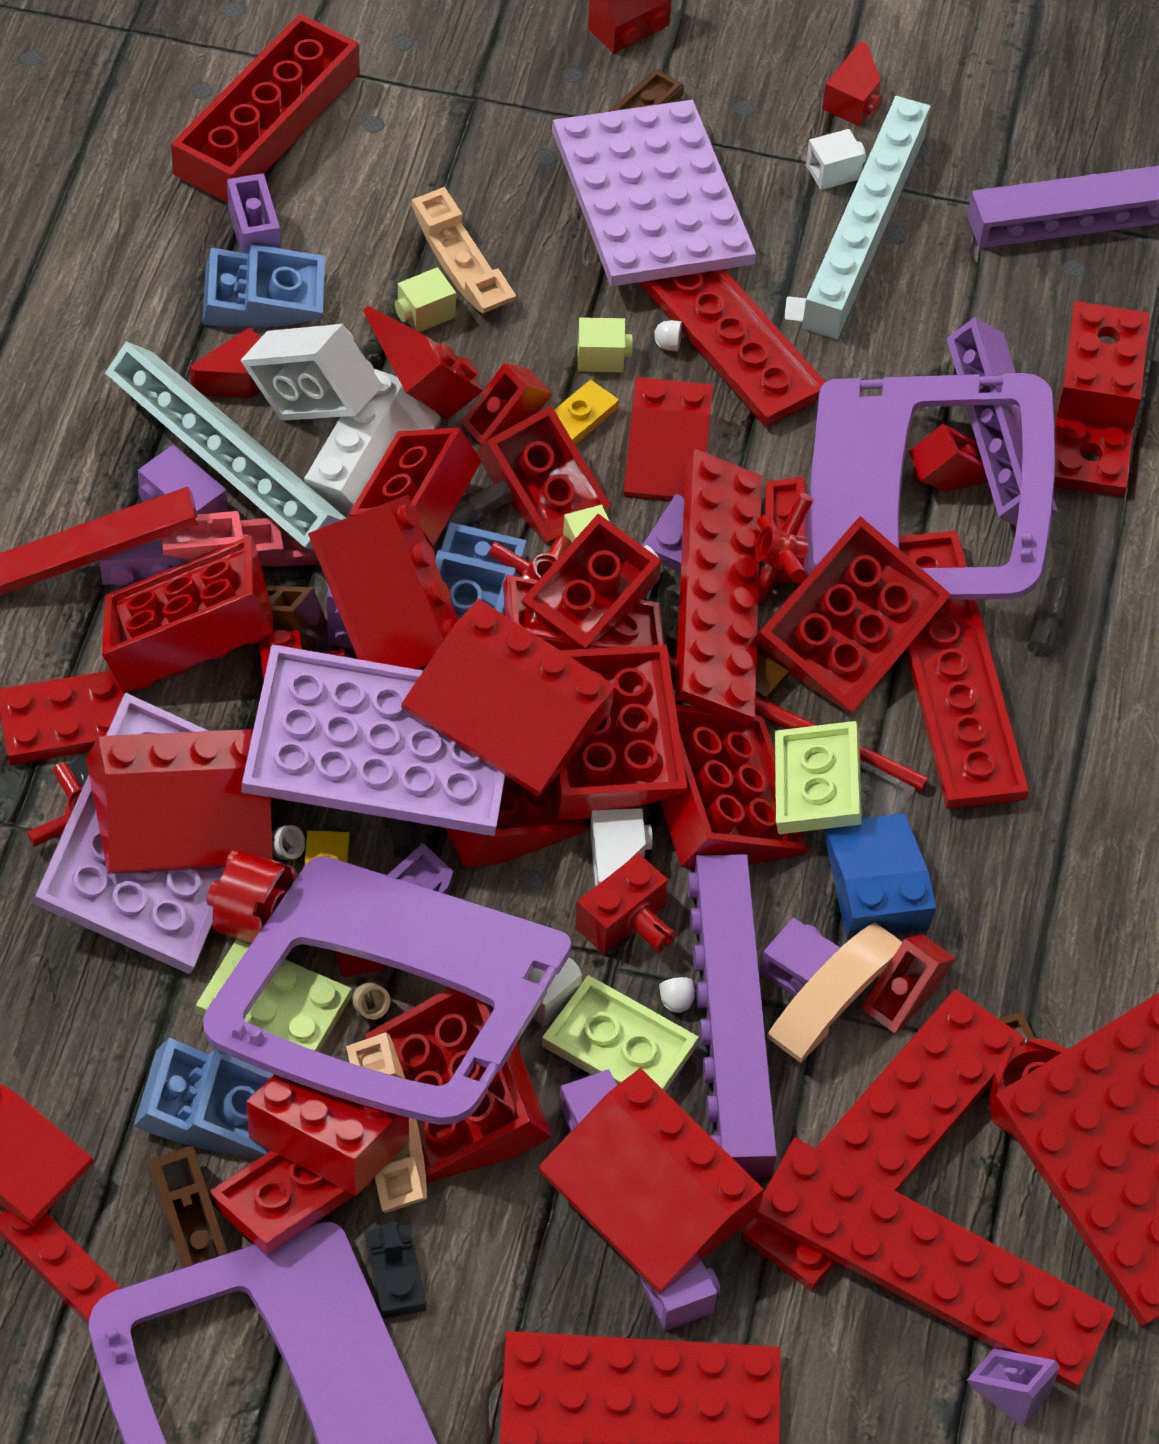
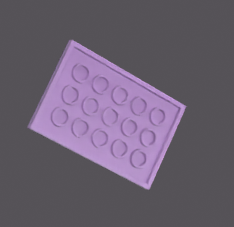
(652, 193)
(340, 740)
(147, 911)

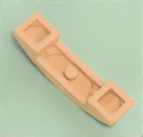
(458, 253)
(832, 990)
(404, 1176)

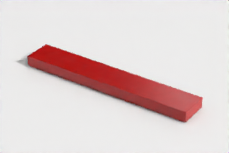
(97, 539)

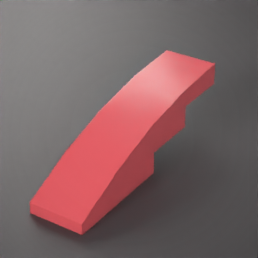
(217, 530)

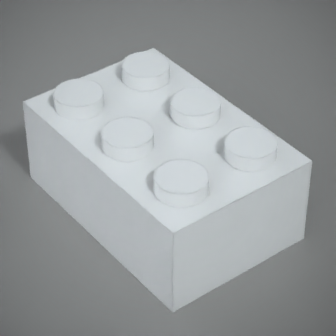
(312, 372)

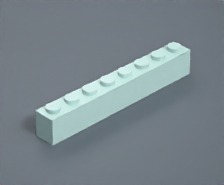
(865, 218)
(222, 443)

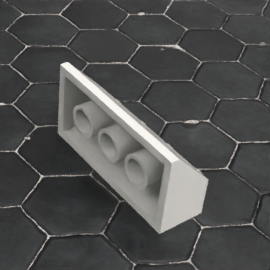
(362, 440)

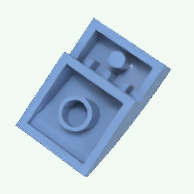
(262, 287)
(470, 571)
(201, 1099)

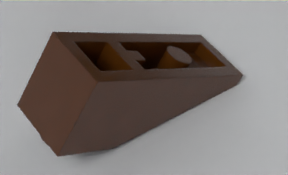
(298, 610)
(186, 1206)

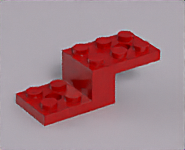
(1099, 398)

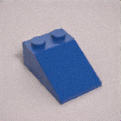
(880, 876)

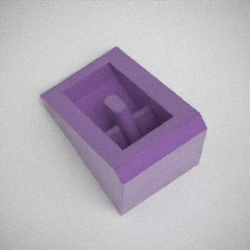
(1015, 1382)

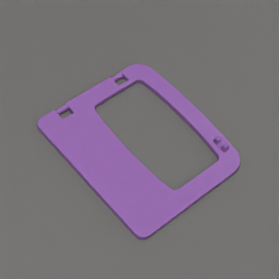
(862, 462)
(406, 929)
(318, 1318)

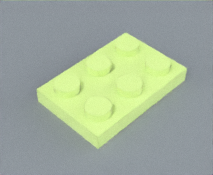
(818, 777)
(293, 1004)
(613, 1032)

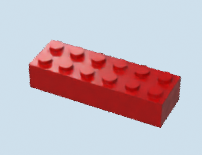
(266, 106)

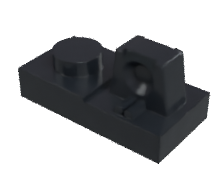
(395, 1270)

